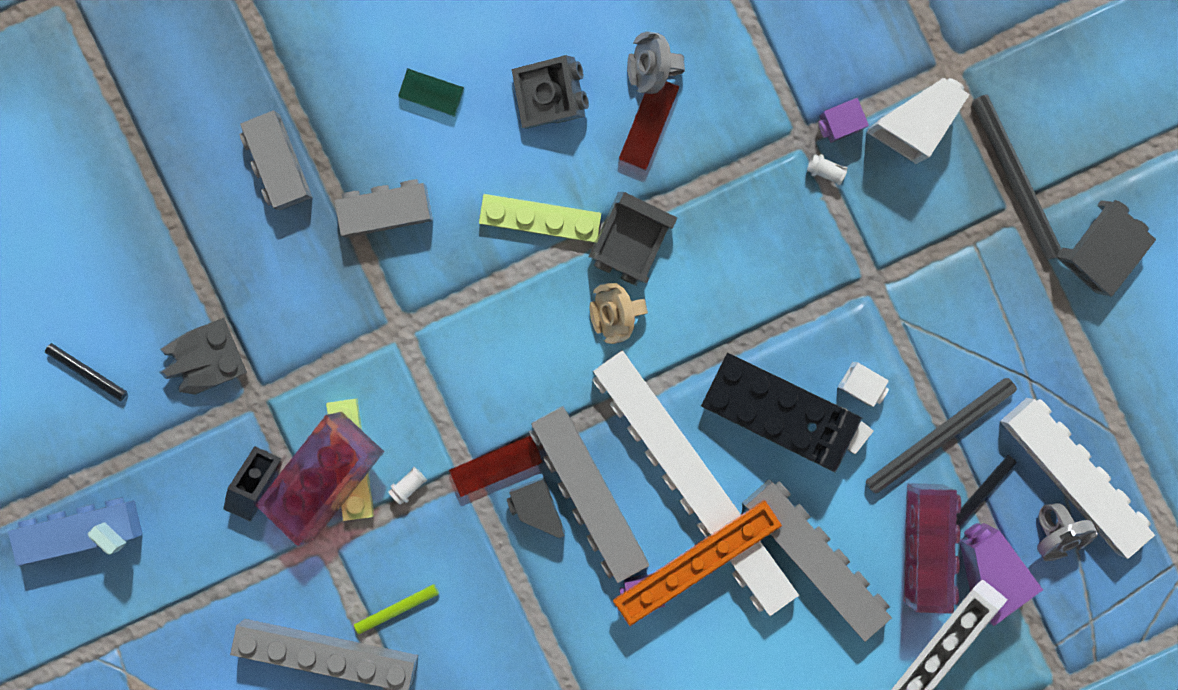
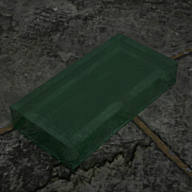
(431, 92)

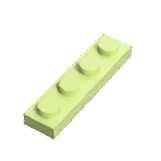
(540, 218)
(359, 503)

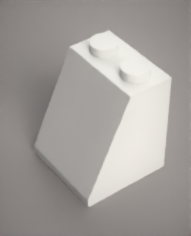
(922, 121)

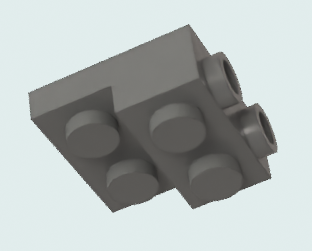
(550, 91)

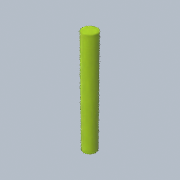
(396, 609)

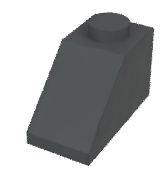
(536, 507)

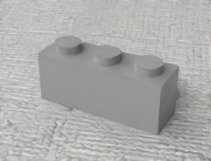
(275, 161)
(383, 208)

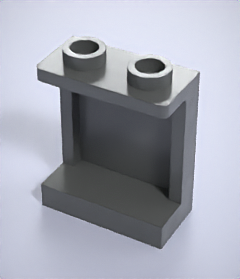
(631, 238)
(1108, 249)

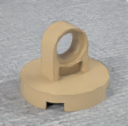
(615, 312)

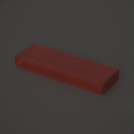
(648, 126)
(496, 465)

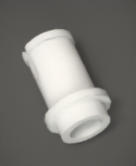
(826, 169)
(407, 486)

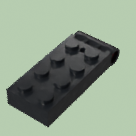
(781, 412)

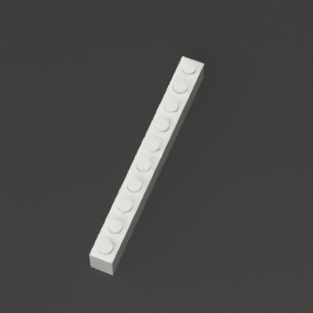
(691, 477)

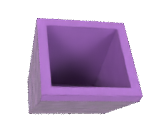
(993, 559)

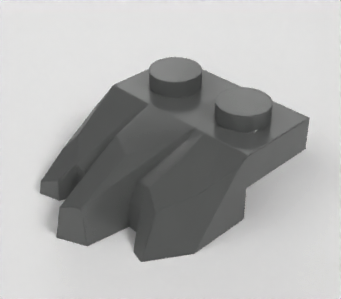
(203, 358)

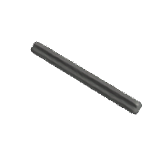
(1016, 176)
(941, 435)

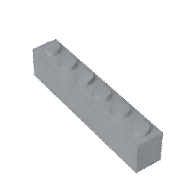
(589, 493)
(821, 564)
(324, 655)

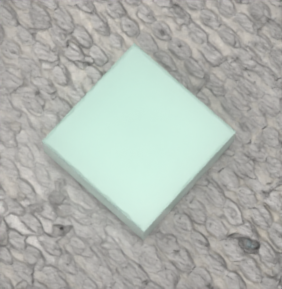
(106, 538)

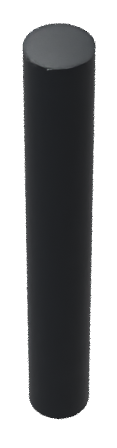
(85, 371)
(985, 489)

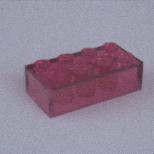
(319, 478)
(931, 548)

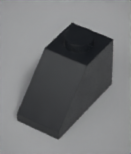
(251, 483)

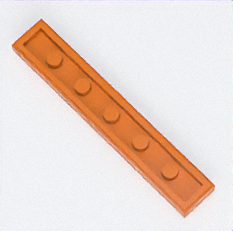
(697, 562)

